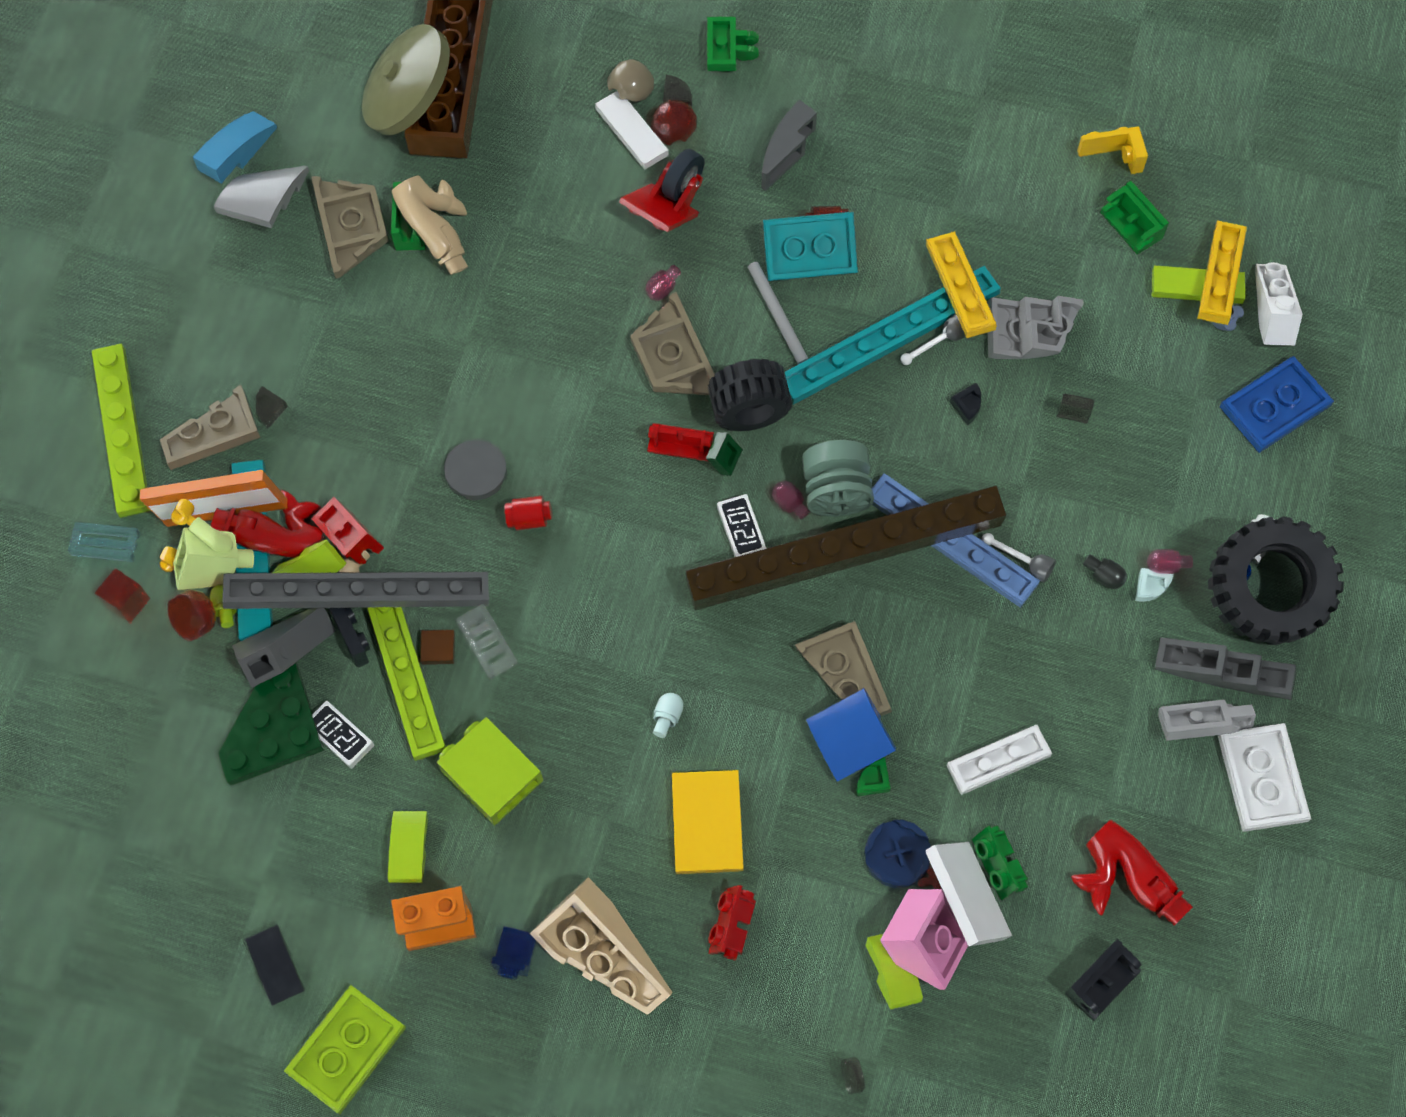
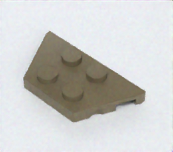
(349, 221)
(672, 351)

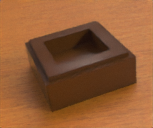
(437, 647)

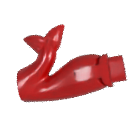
(267, 536)
(1143, 874)

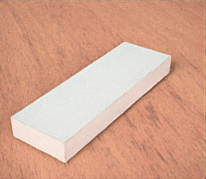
(632, 130)
(999, 759)

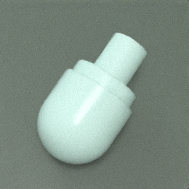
(667, 713)

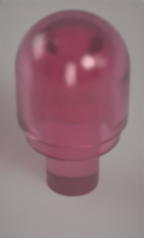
(662, 283)
(789, 499)
(1168, 561)

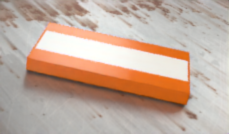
(239, 491)

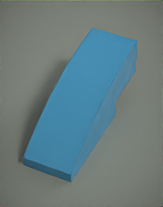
(233, 145)

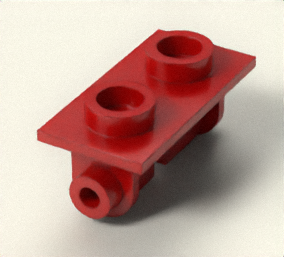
(679, 441)
(734, 907)

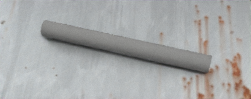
(777, 312)

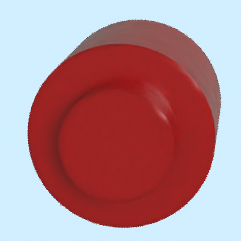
(528, 513)

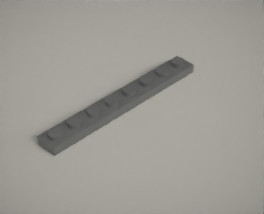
(355, 590)

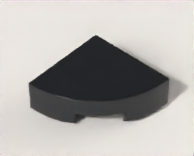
(967, 403)

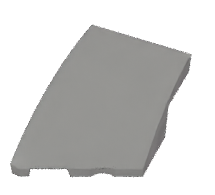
(260, 194)
(1030, 326)

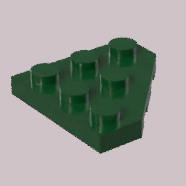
(271, 729)

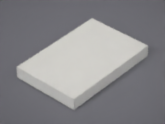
(1264, 777)
(968, 893)

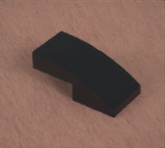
(274, 964)

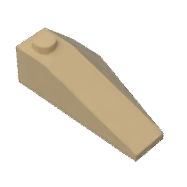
(598, 942)

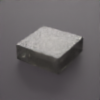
(1075, 408)

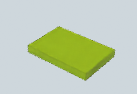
(345, 1049)

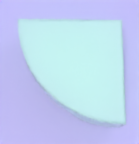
(1151, 585)

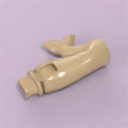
(415, 201)

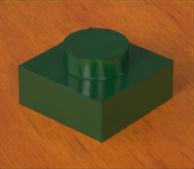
(724, 453)

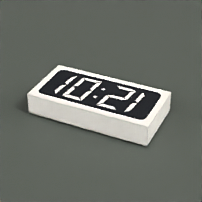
(740, 525)
(341, 735)

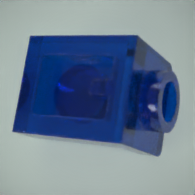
(514, 953)

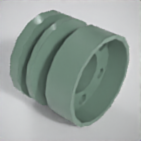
(837, 478)

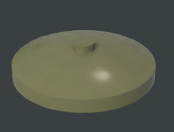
(405, 79)

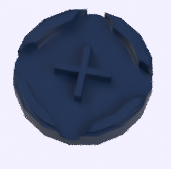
(897, 853)

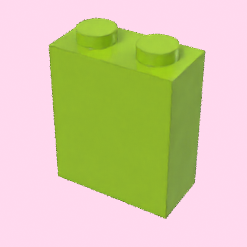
(489, 770)

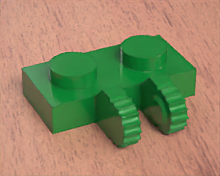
(722, 44)

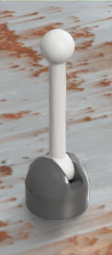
(951, 329)
(1040, 565)

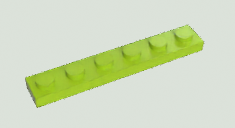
(120, 429)
(407, 681)

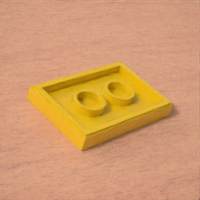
(707, 822)

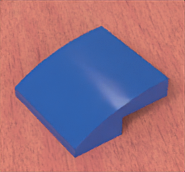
(850, 734)

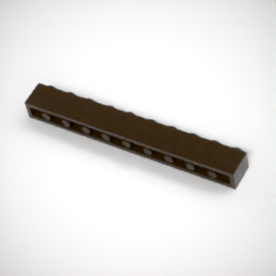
(845, 547)

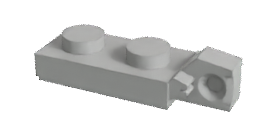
(1204, 719)

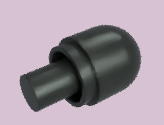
(1106, 572)

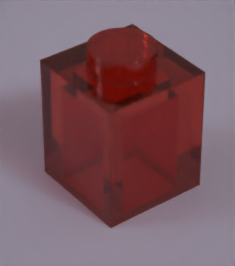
(122, 595)

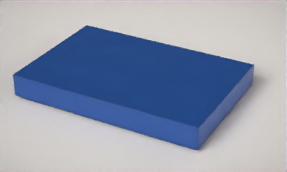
(1276, 404)

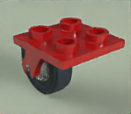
(670, 198)

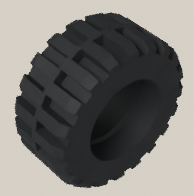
(1311, 558)

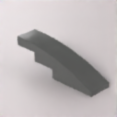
(1225, 668)

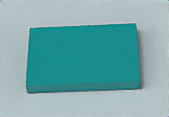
(810, 246)

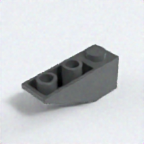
(282, 645)

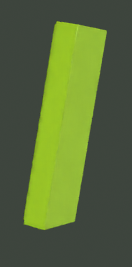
(1187, 283)

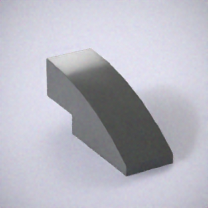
(788, 143)

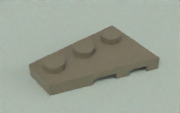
(218, 430)
(845, 664)

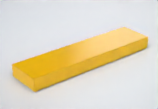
(1222, 272)
(961, 285)

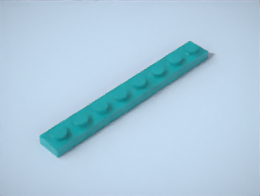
(878, 340)

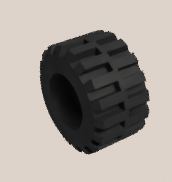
(749, 395)

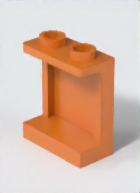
(434, 918)

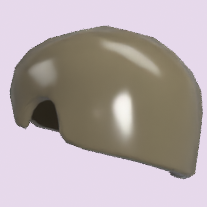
(631, 80)

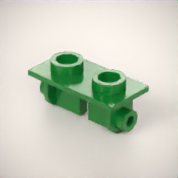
(993, 848)

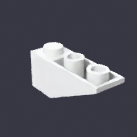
(1277, 305)

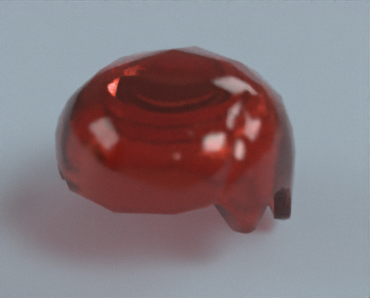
(674, 121)
(191, 614)

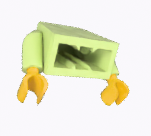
(202, 552)

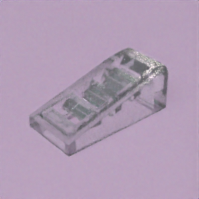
(473, 618)

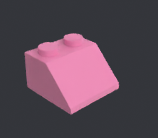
(925, 937)

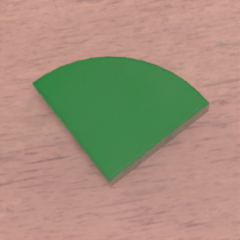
(874, 779)

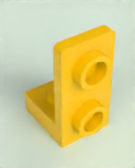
(1124, 139)

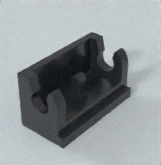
(1104, 980)

